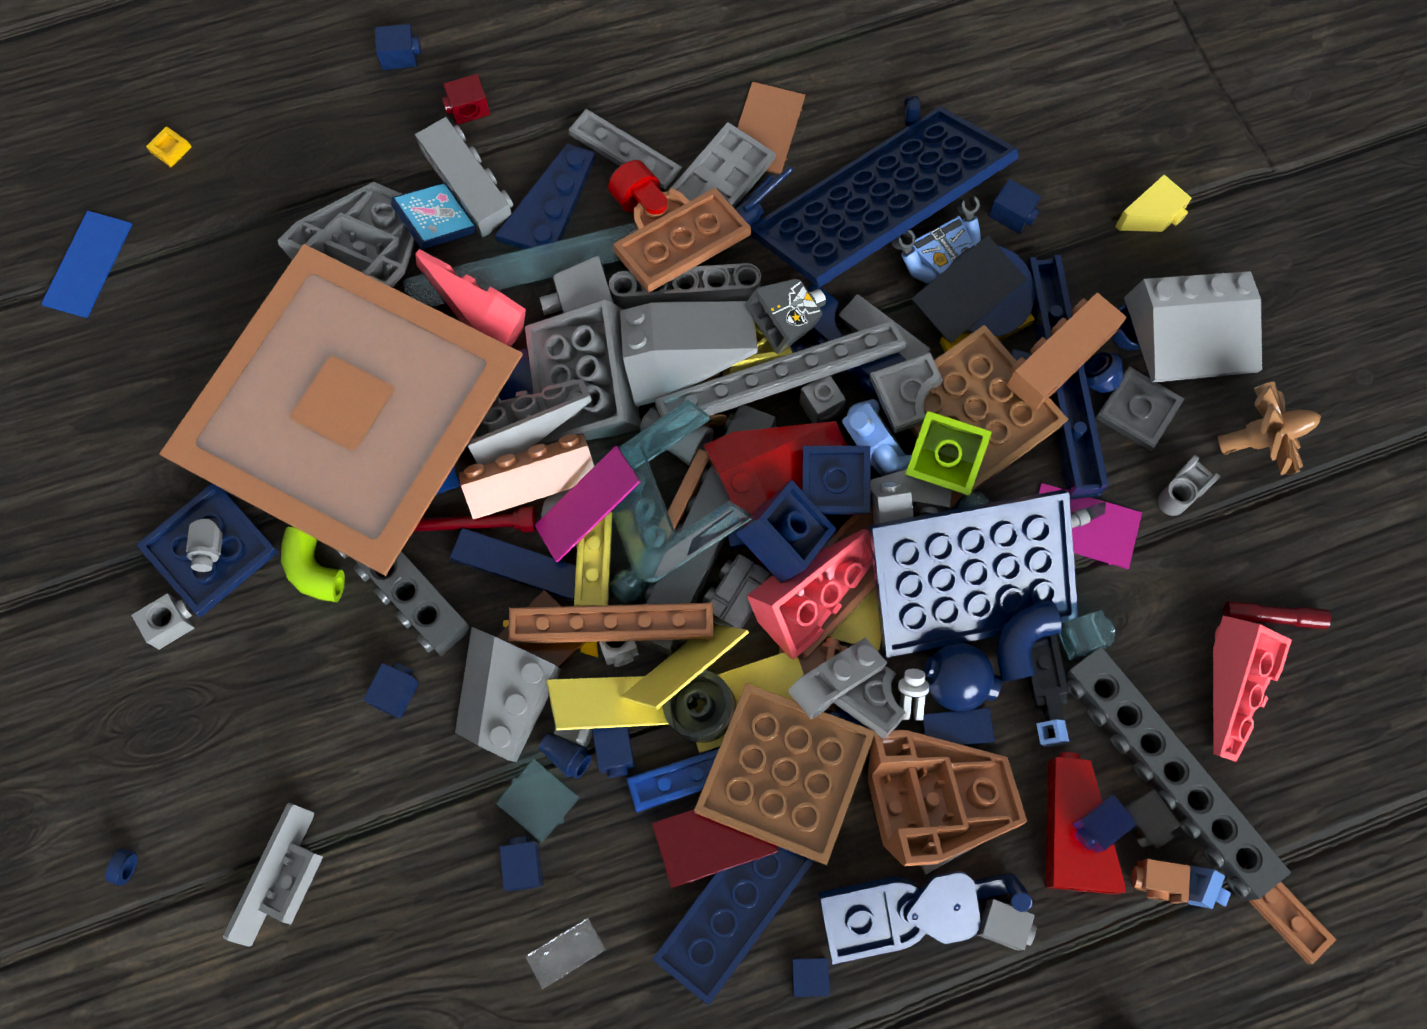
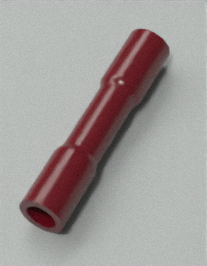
(1297, 616)

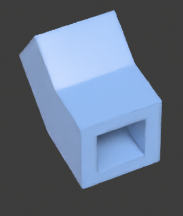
(1060, 732)

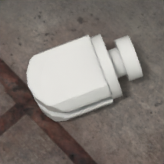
(913, 686)

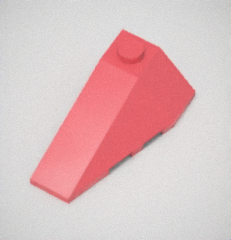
(801, 605)

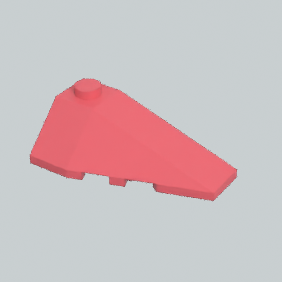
(480, 309)
(1243, 665)

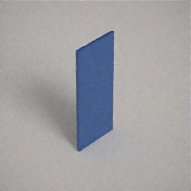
(86, 264)

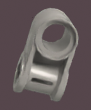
(1189, 484)

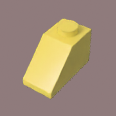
(1156, 208)

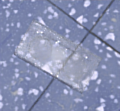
(565, 953)

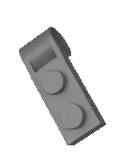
(835, 677)

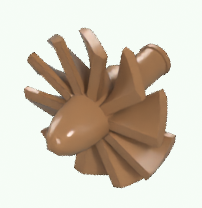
(1275, 430)

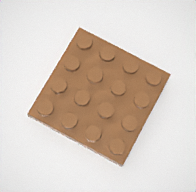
(977, 394)
(785, 774)

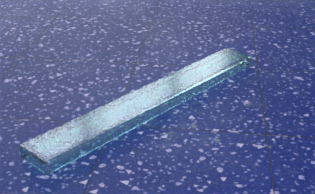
(527, 264)

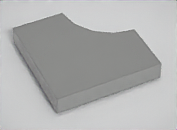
(904, 390)
(874, 703)

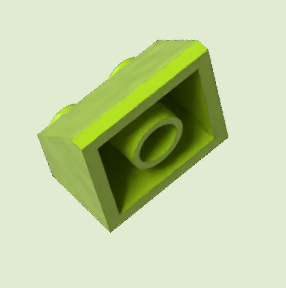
(948, 453)

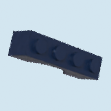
(826, 330)

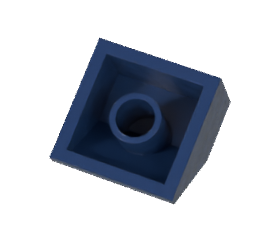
(786, 532)

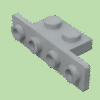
(278, 879)

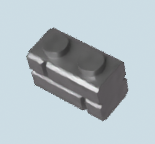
(730, 598)

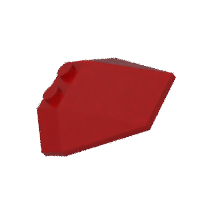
(764, 460)

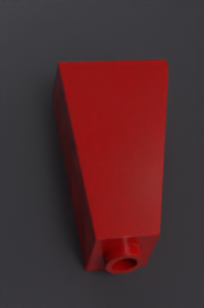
(1069, 865)

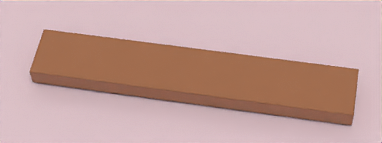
(611, 623)

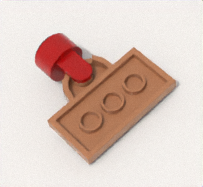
(669, 228)

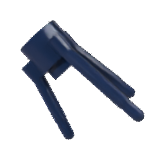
(750, 208)

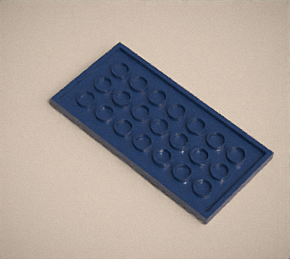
(882, 195)

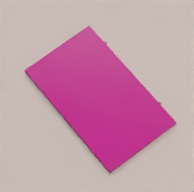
(1106, 537)

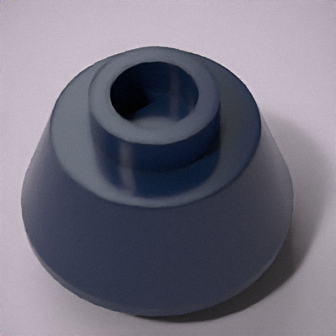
(1104, 372)

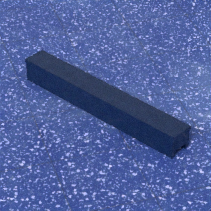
(1078, 437)

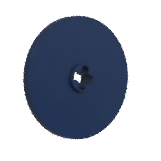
(1014, 308)

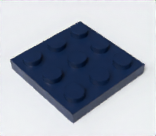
(242, 550)

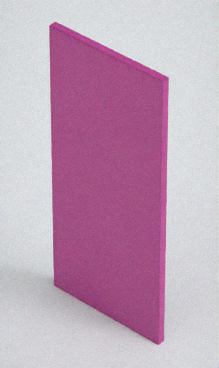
(587, 503)

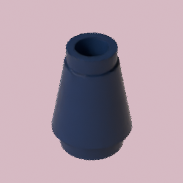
(566, 755)

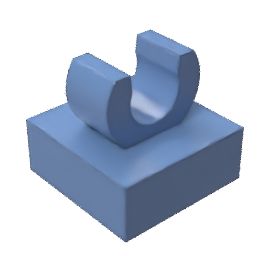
(1206, 888)

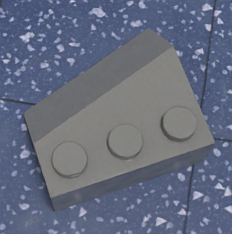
(501, 694)

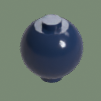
(961, 677)

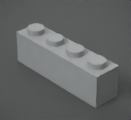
(465, 177)

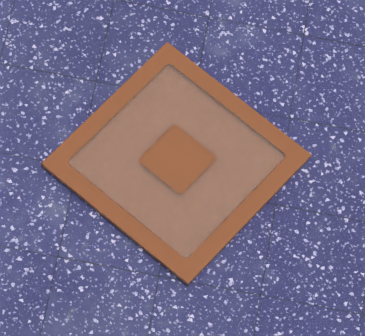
(342, 408)

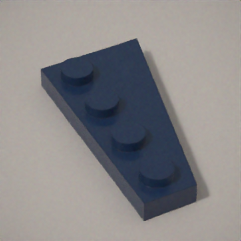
(550, 202)

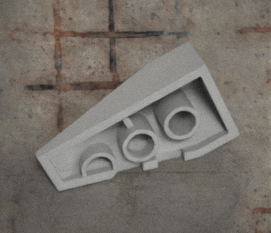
(523, 421)

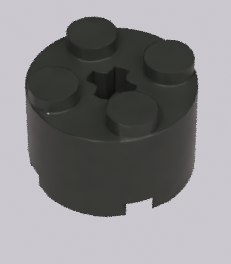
(714, 718)

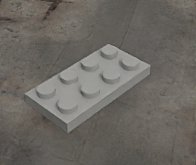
(729, 164)

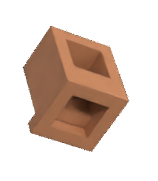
(1161, 880)

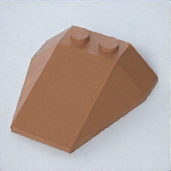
(939, 796)

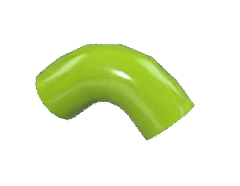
(304, 571)

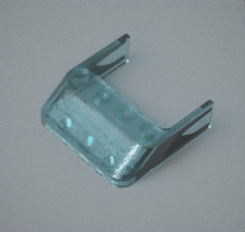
(642, 516)

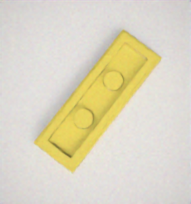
(594, 565)

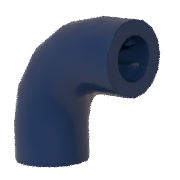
(1020, 635)

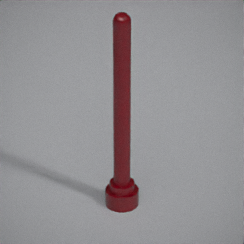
(520, 519)

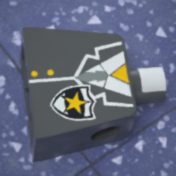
(785, 311)

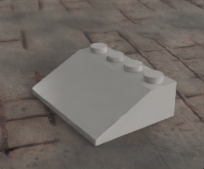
(1198, 325)
(585, 347)

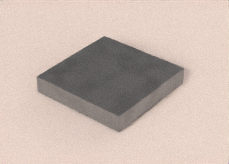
(1140, 409)

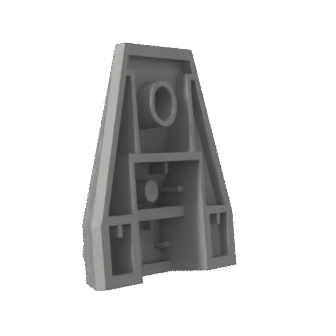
(358, 232)
(682, 344)

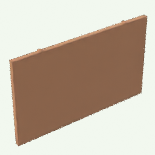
(771, 119)

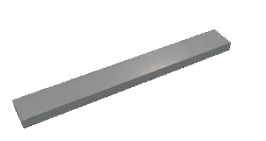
(788, 370)

